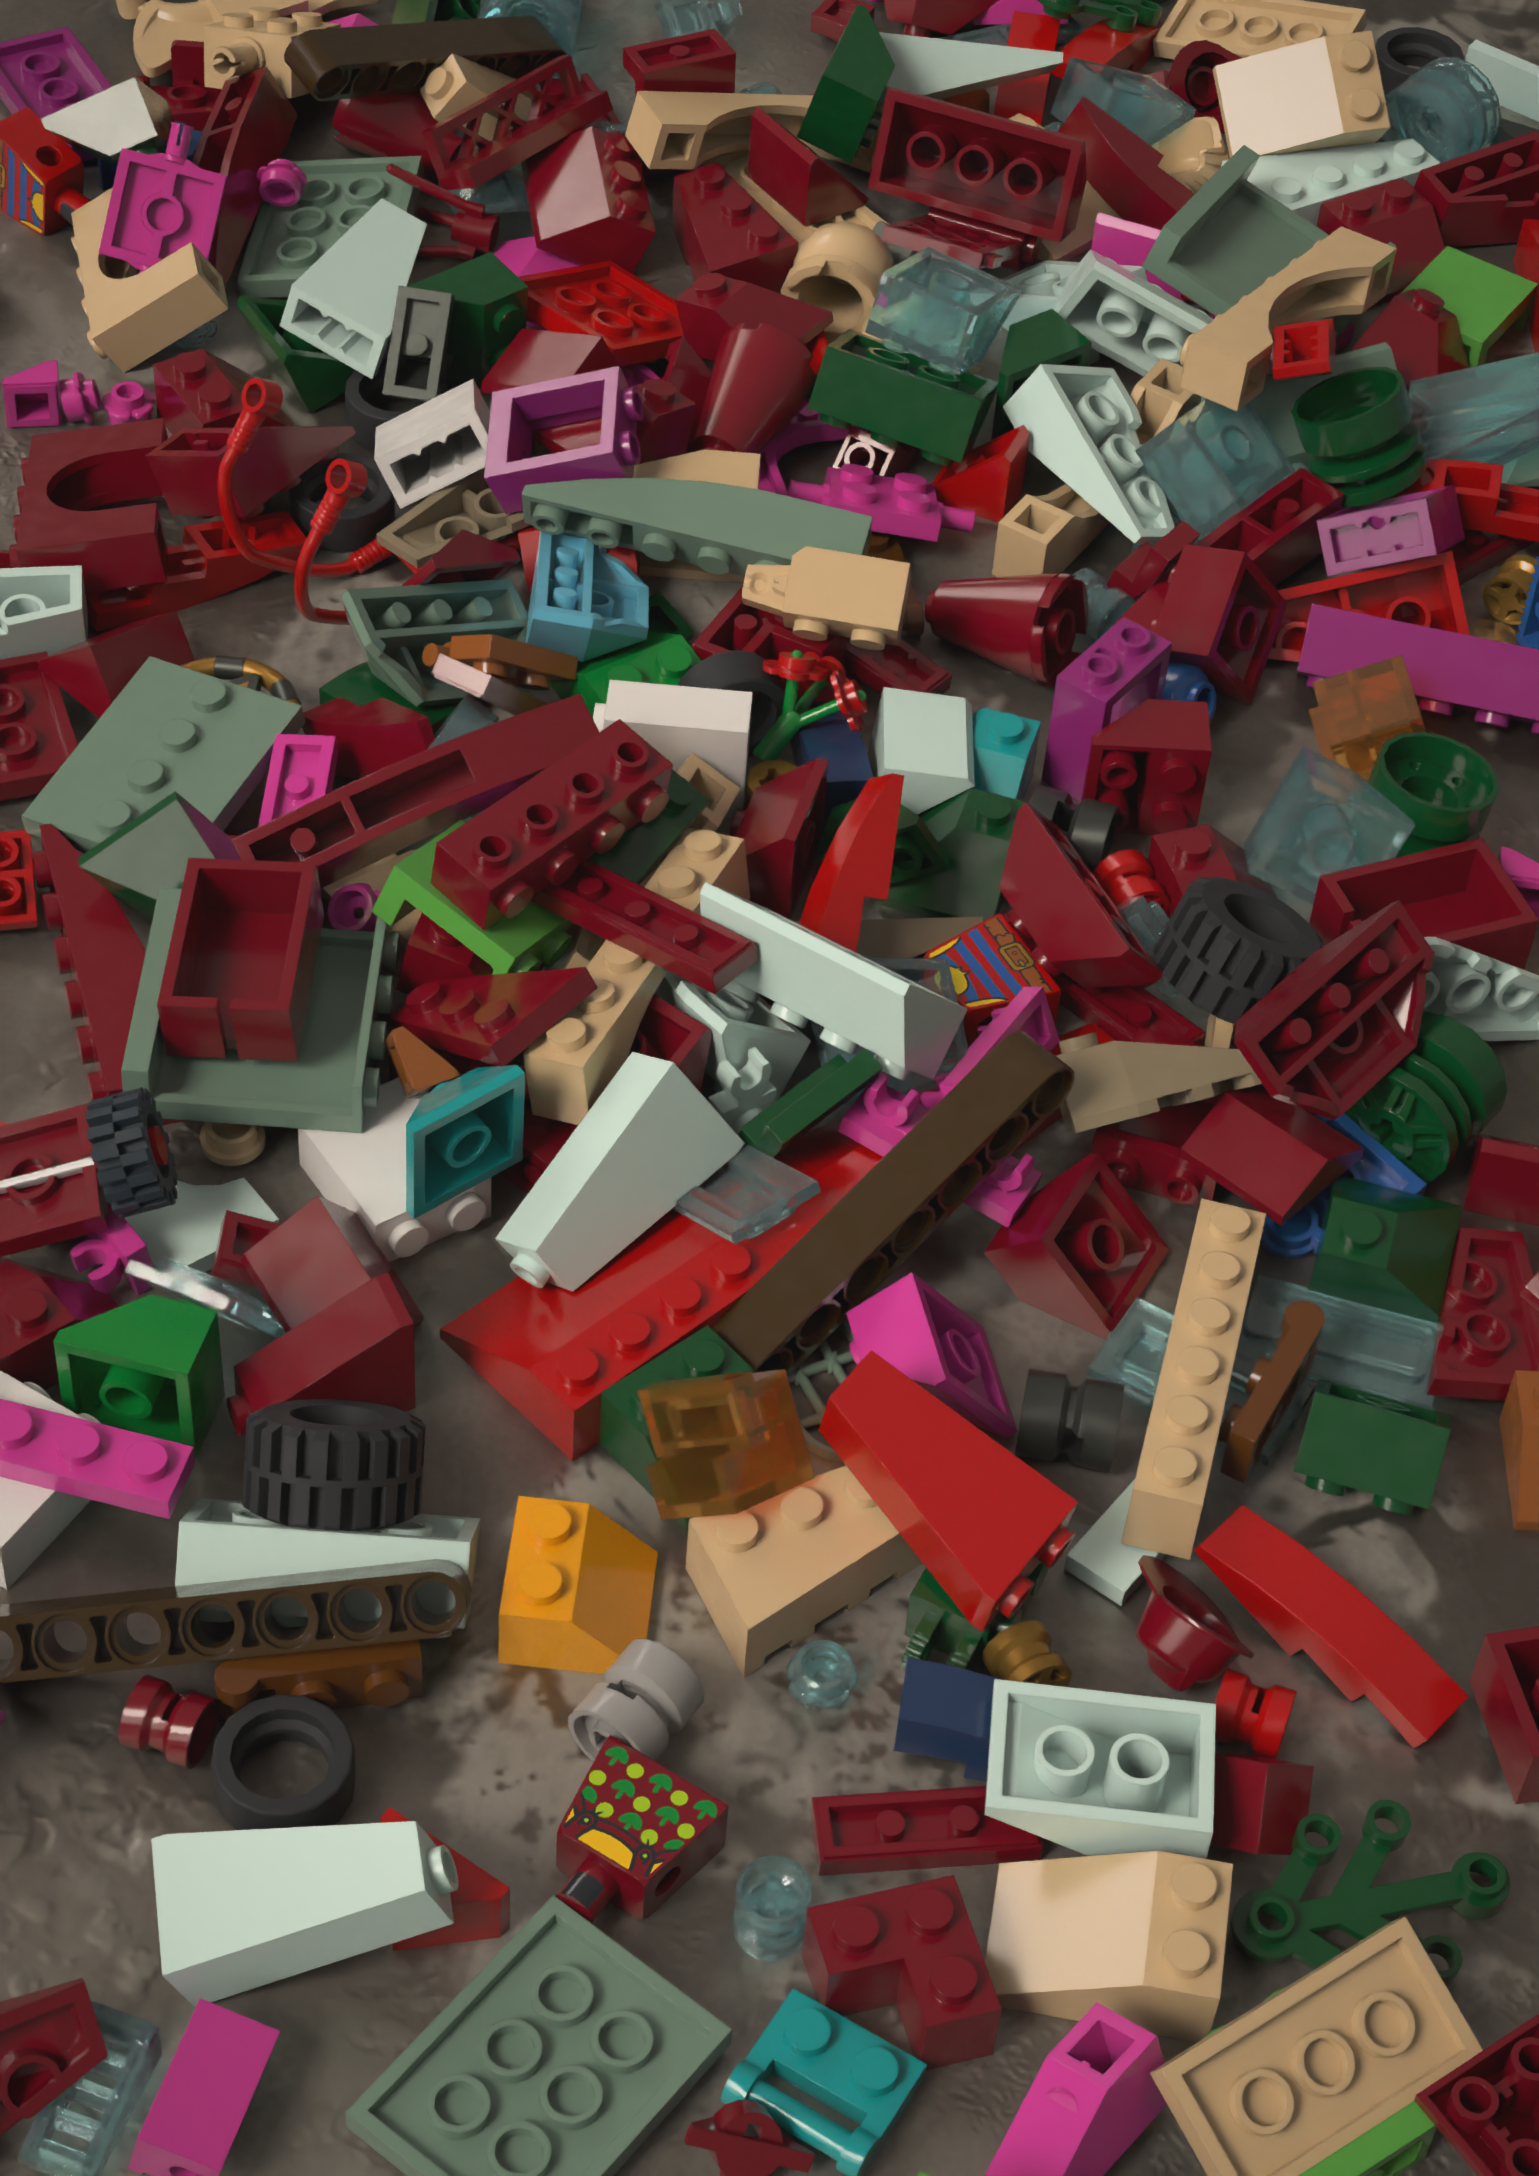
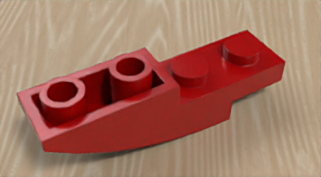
(1483, 499)

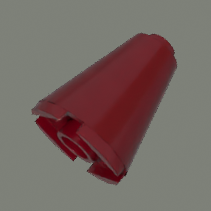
(389, 128)
(754, 389)
(1013, 620)

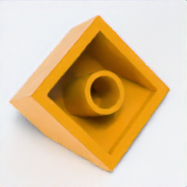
(572, 1588)

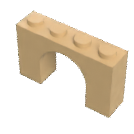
(146, 311)

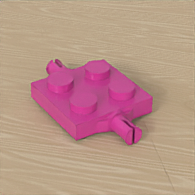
(161, 204)
(897, 504)

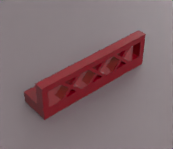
(525, 137)

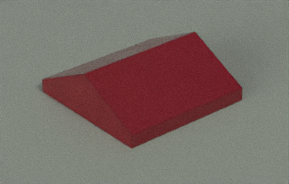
(466, 559)
(1268, 1151)

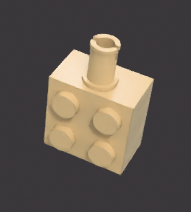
(256, 41)

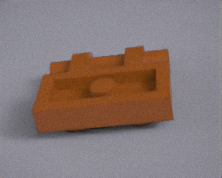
(507, 660)

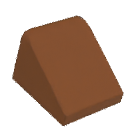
(416, 1063)

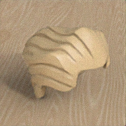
(1193, 152)

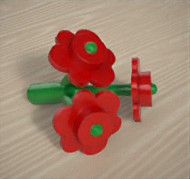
(823, 681)

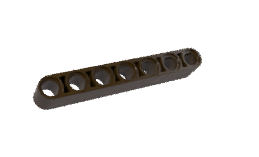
(402, 56)
(896, 1205)
(250, 1604)

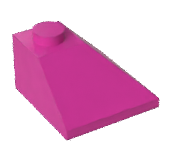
(935, 1348)

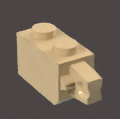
(833, 595)

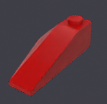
(1410, 591)

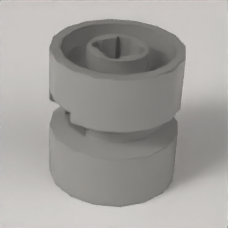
(641, 1701)

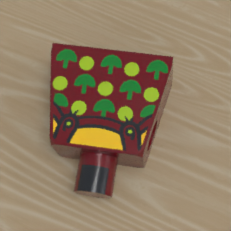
(634, 1834)

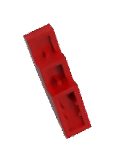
(1110, 47)
(1029, 94)
(1304, 350)
(198, 570)
(856, 863)
(1330, 1619)

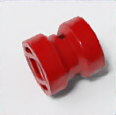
(1128, 876)
(1252, 1713)

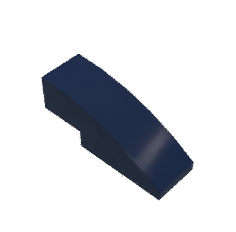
(844, 749)
(946, 1715)

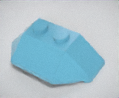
(584, 599)

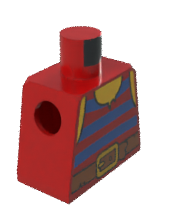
(38, 174)
(990, 969)

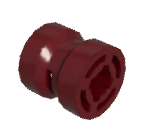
(168, 1721)

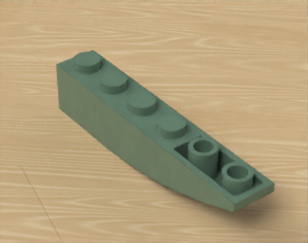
(694, 521)

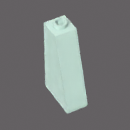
(352, 289)
(617, 1174)
(291, 1900)

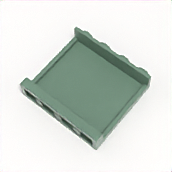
(1231, 240)
(336, 1052)

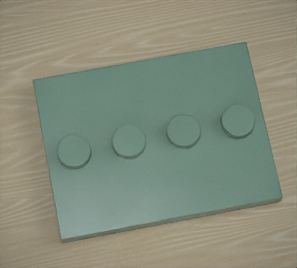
(334, 199)
(162, 737)
(542, 2062)

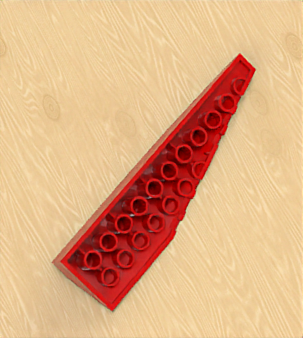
(562, 1347)

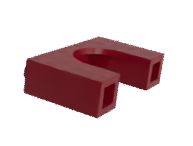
(85, 470)

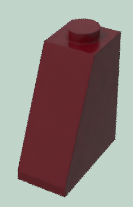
(345, 1352)

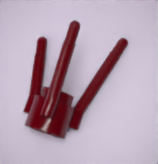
(472, 229)

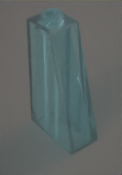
(1479, 411)

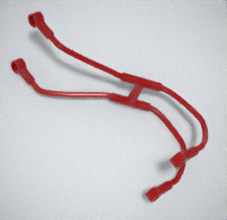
(344, 481)

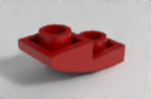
(17, 882)

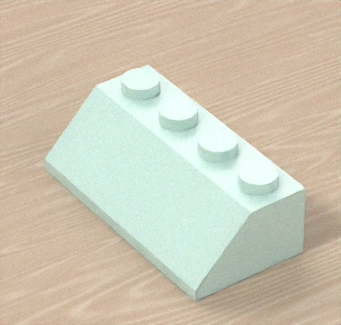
(1128, 315)
(837, 989)
(228, 1543)

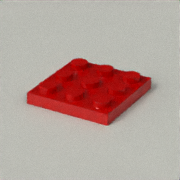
(607, 303)

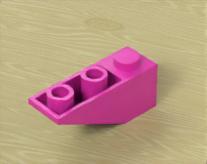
(1085, 2101)

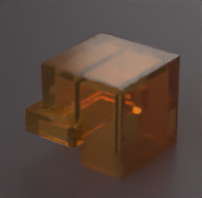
(1364, 711)
(723, 1442)

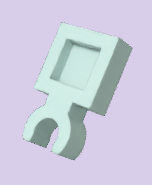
(745, 1091)

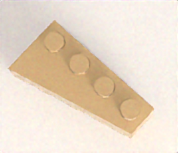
(792, 1563)

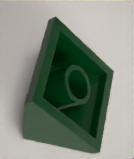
(304, 368)

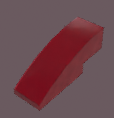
(1125, 168)
(369, 734)

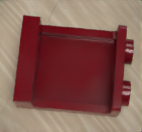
(682, 64)
(1147, 1148)

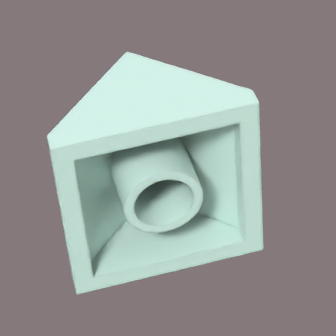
(927, 742)

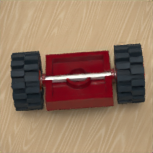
(77, 1159)

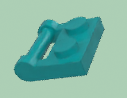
(836, 2066)

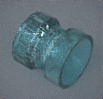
(1105, 603)
(780, 1892)

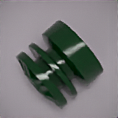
(1361, 434)
(1436, 785)
(1434, 1097)

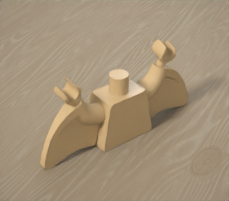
(163, 22)

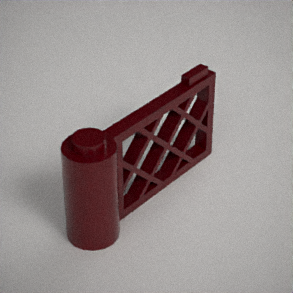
(965, 239)

